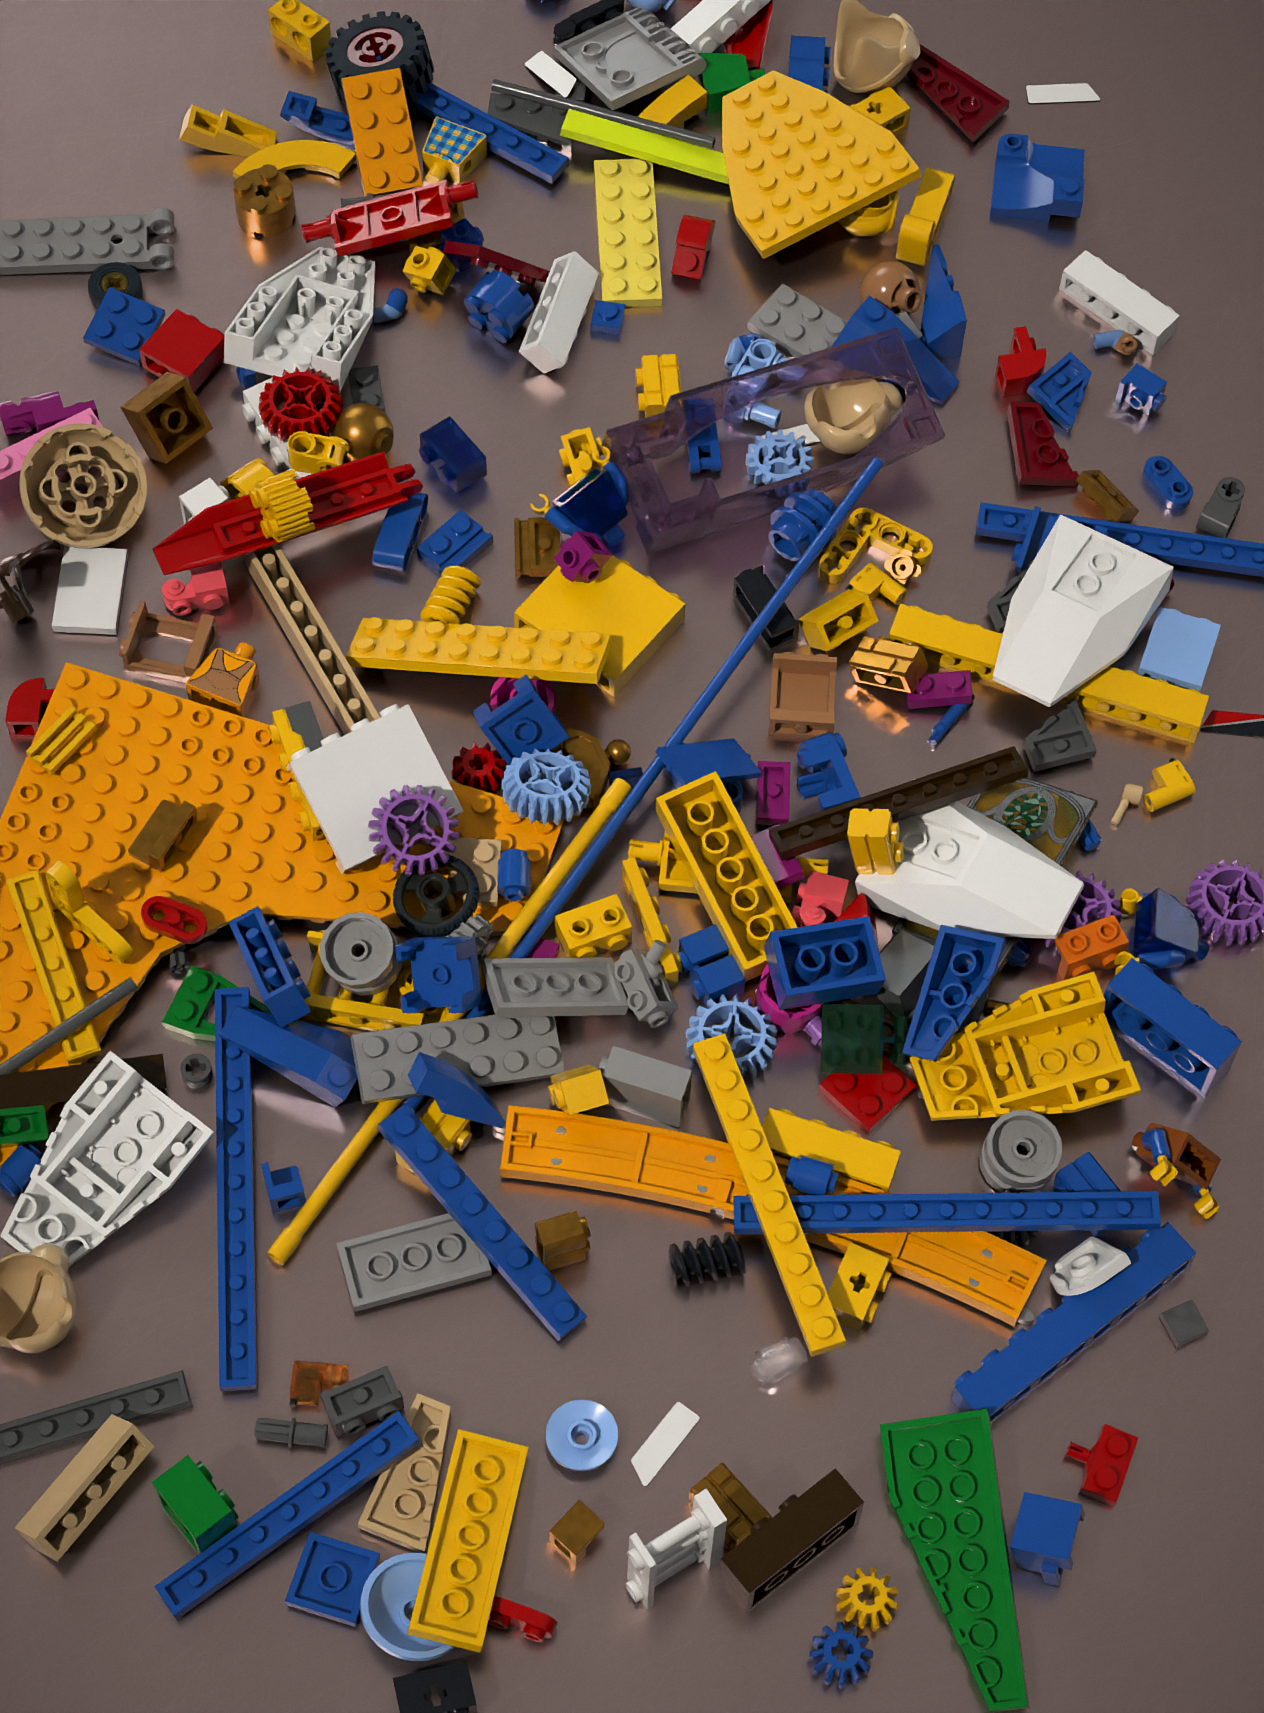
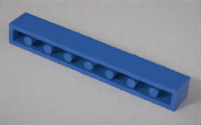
(1072, 1325)

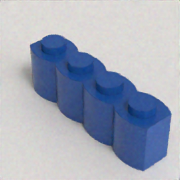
(808, 61)

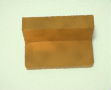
(163, 834)

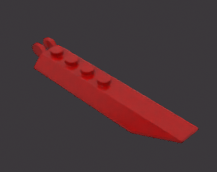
(336, 497)

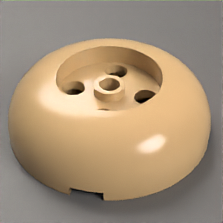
(76, 450)

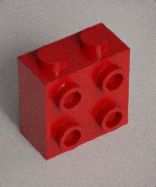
(184, 348)

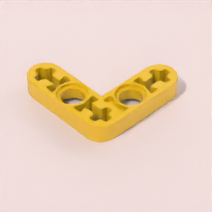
(872, 535)
(68, 898)

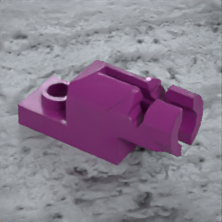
(38, 413)

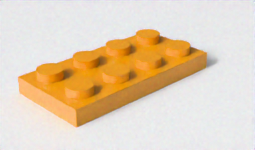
(382, 132)

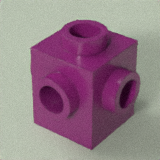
(582, 557)

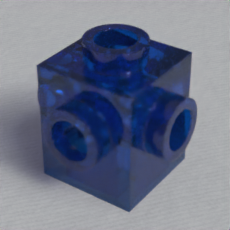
(463, 233)

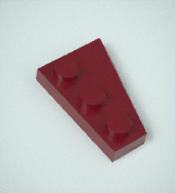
(1035, 448)

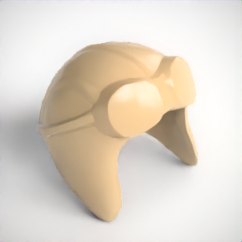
(872, 48)

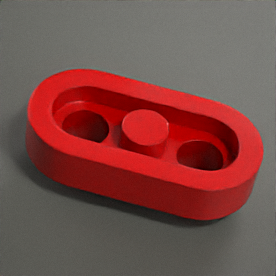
(175, 920)
(532, 1622)

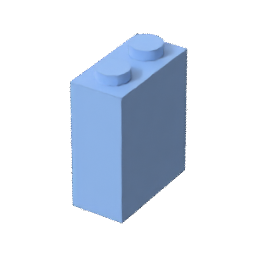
(1179, 649)

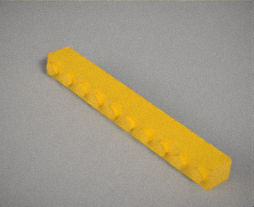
(1110, 693)

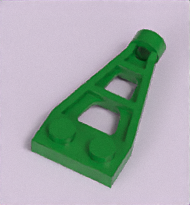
(193, 1002)

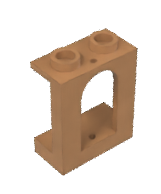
(146, 624)

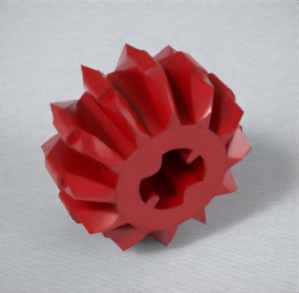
(479, 768)

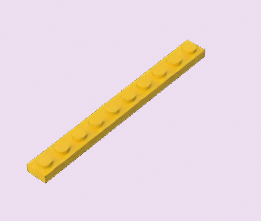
(769, 1196)

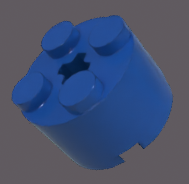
(498, 305)

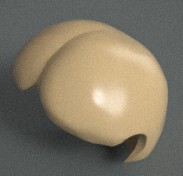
(851, 413)
(36, 1299)

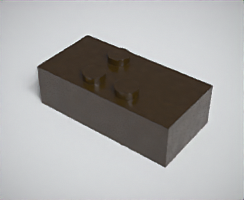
(790, 1539)

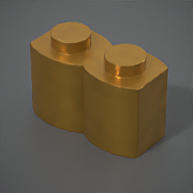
(562, 1240)

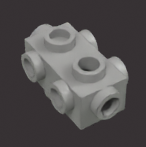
(646, 985)

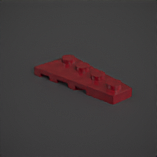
(957, 94)

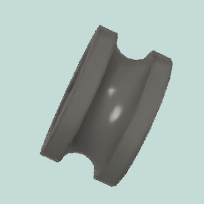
(205, 1065)

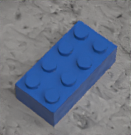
(1170, 1027)

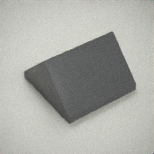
(905, 967)

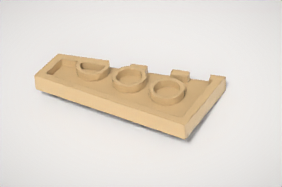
(407, 1490)

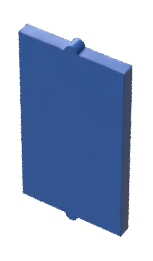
(699, 759)

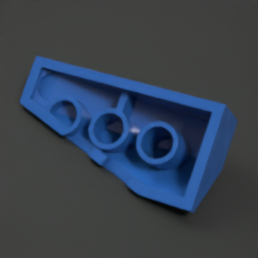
(943, 311)
(875, 318)
(954, 981)
(302, 1052)

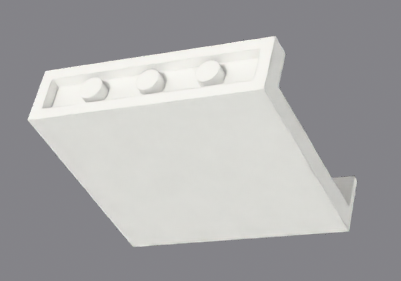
(356, 770)

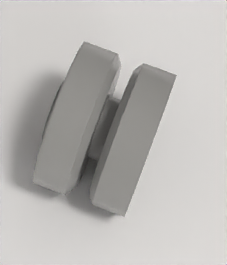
(342, 949)
(1019, 1134)

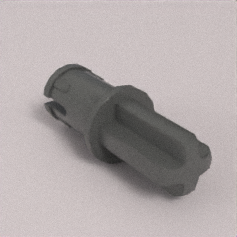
(291, 1432)

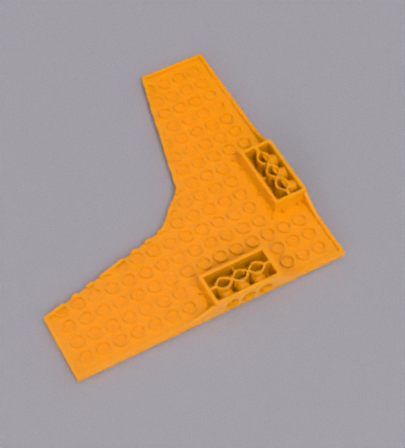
(235, 858)

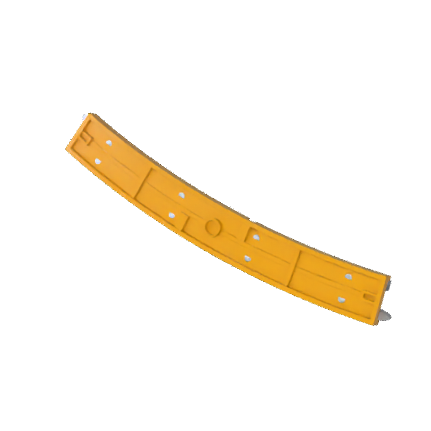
(705, 1177)

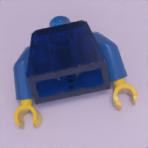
(592, 503)
(1164, 931)

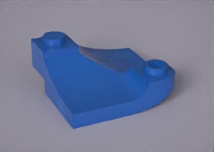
(1036, 180)

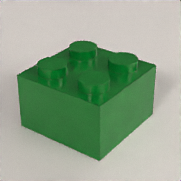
(194, 1503)

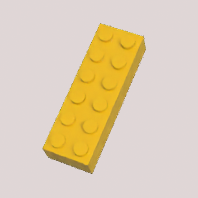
(725, 869)

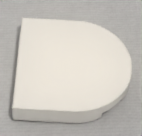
(1087, 1267)

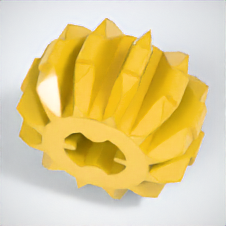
(871, 1614)

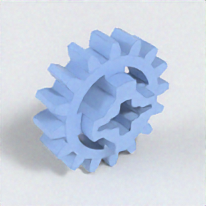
(778, 456)

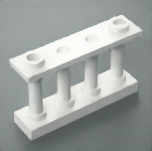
(692, 1540)

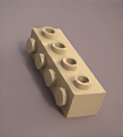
(84, 1487)

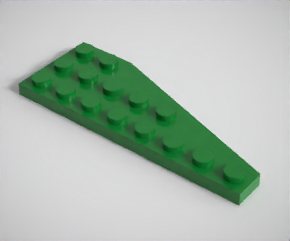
(952, 1511)

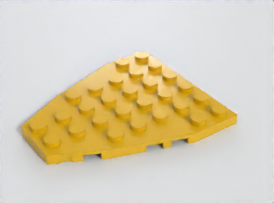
(803, 160)

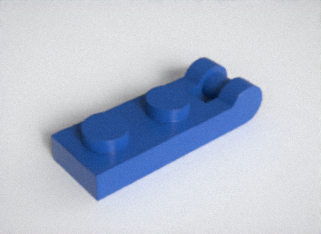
(704, 442)

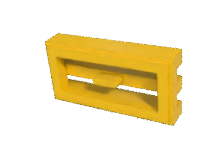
(79, 720)

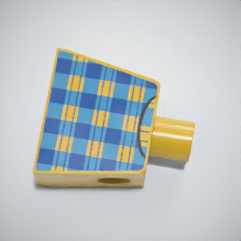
(452, 151)

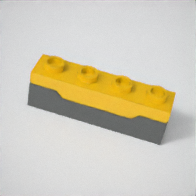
(295, 730)

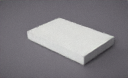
(90, 590)

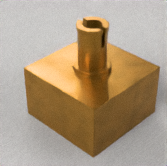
(166, 417)

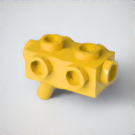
(578, 451)

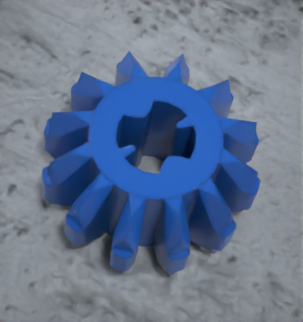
(853, 1646)

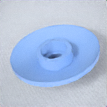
(581, 1418)

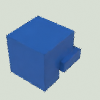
(1046, 1535)

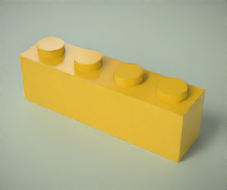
(851, 1154)

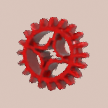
(301, 395)

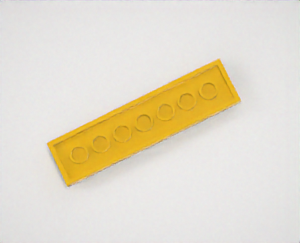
(479, 650)

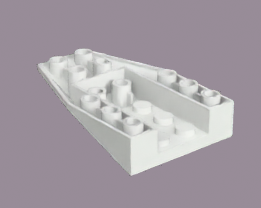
(306, 317)
(1076, 611)
(973, 878)

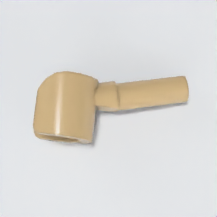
(1131, 794)

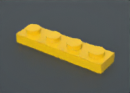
(647, 911)

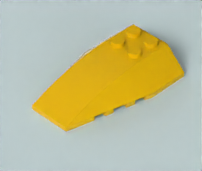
(1034, 1055)

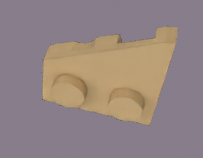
(482, 858)

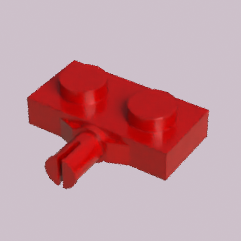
(1105, 1463)

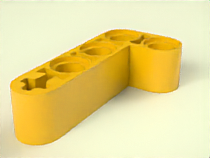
(923, 222)

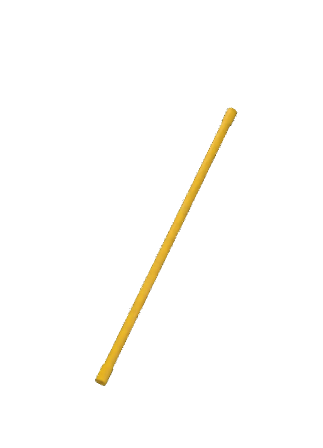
(292, 1234)

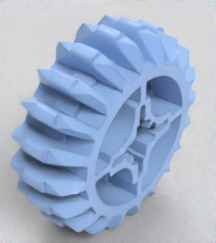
(546, 786)
(761, 1042)

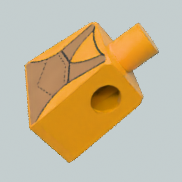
(226, 680)

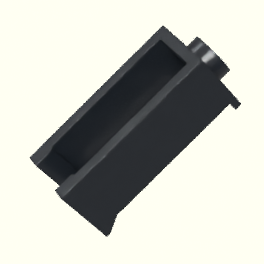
(753, 593)

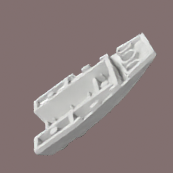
(105, 1162)

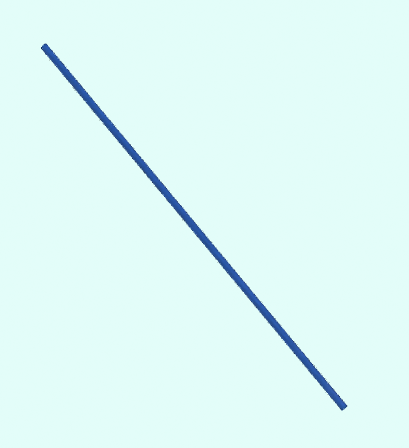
(682, 730)

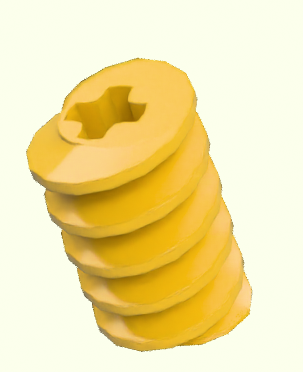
(451, 596)

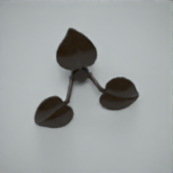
(14, 600)

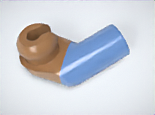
(1117, 340)

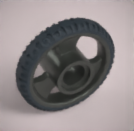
(425, 886)

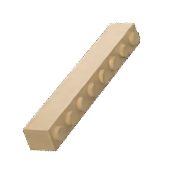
(310, 637)

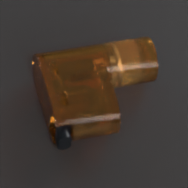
(308, 1380)

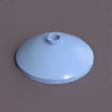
(387, 1601)

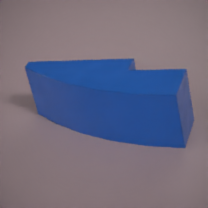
(453, 1090)

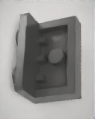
(362, 1401)

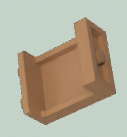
(802, 695)

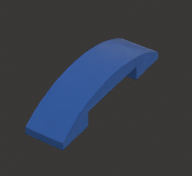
(316, 120)

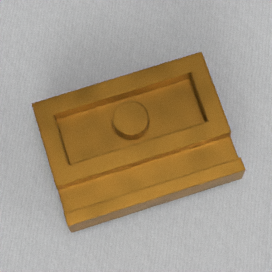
(535, 547)

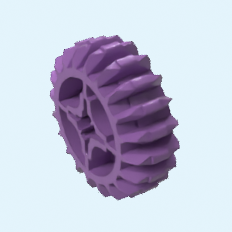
(427, 837)
(1210, 892)
(1091, 904)

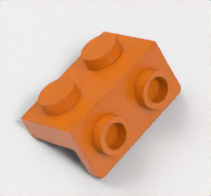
(1090, 947)

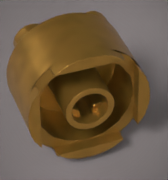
(264, 201)

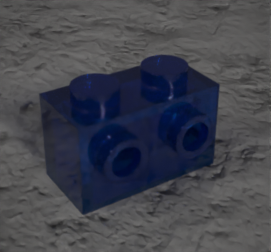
(452, 455)

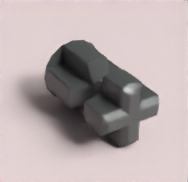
(178, 959)

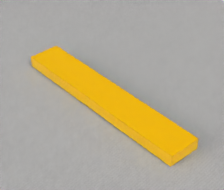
(52, 962)

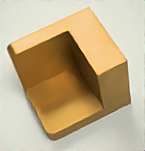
(575, 1531)

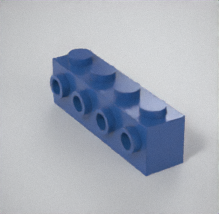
(269, 966)

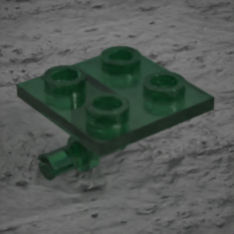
(855, 1039)

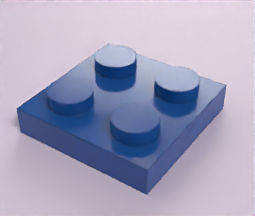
(123, 325)
(331, 1578)

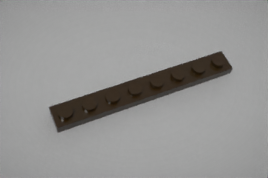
(901, 800)

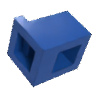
(1142, 390)

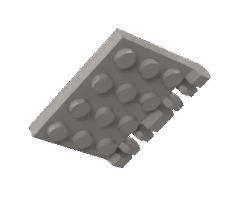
(628, 57)

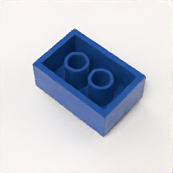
(824, 963)

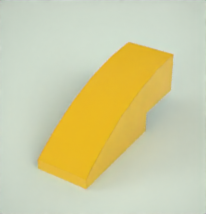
(677, 103)
(225, 132)

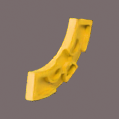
(306, 154)

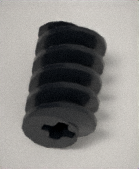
(706, 1258)

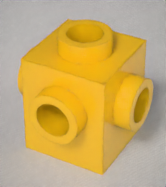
(429, 270)

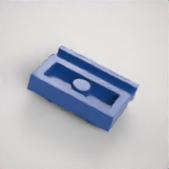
(455, 543)

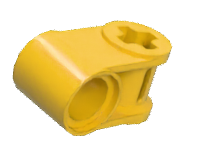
(317, 453)

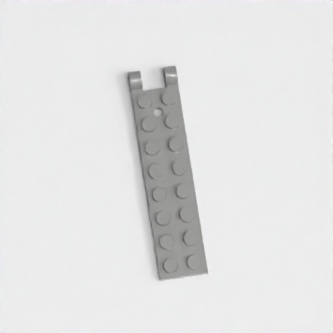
(84, 243)

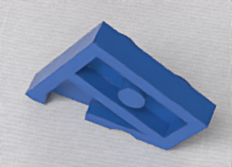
(1062, 389)

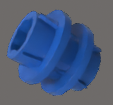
(799, 522)

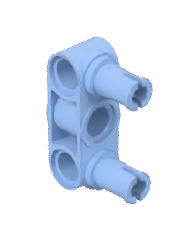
(758, 355)

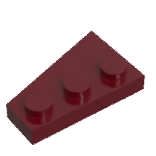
(484, 258)

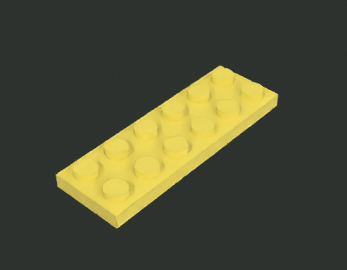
(627, 232)

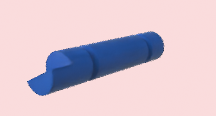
(947, 721)

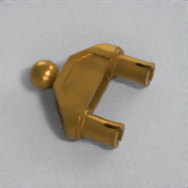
(594, 759)

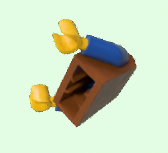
(1179, 1157)

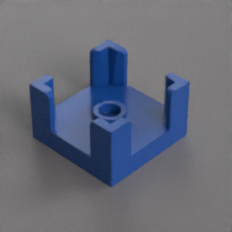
(521, 723)
(832, 783)
(442, 973)

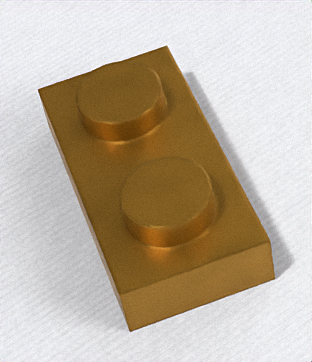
(1107, 495)

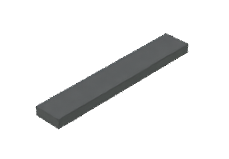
(84, 1418)

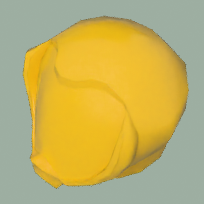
(873, 218)

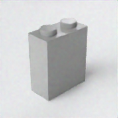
(646, 1086)

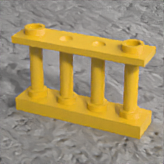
(344, 1010)

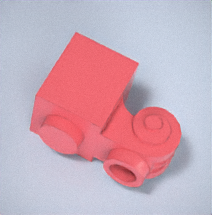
(203, 592)
(820, 899)

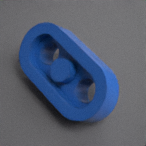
(1165, 481)

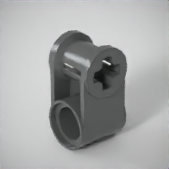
(1222, 508)

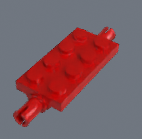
(391, 217)

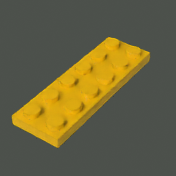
(468, 1541)

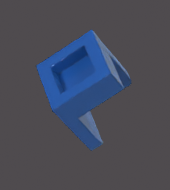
(284, 1188)

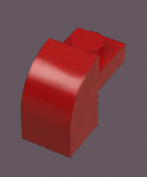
(692, 243)
(1021, 368)
(27, 708)

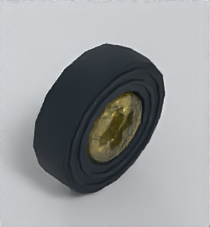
(114, 274)

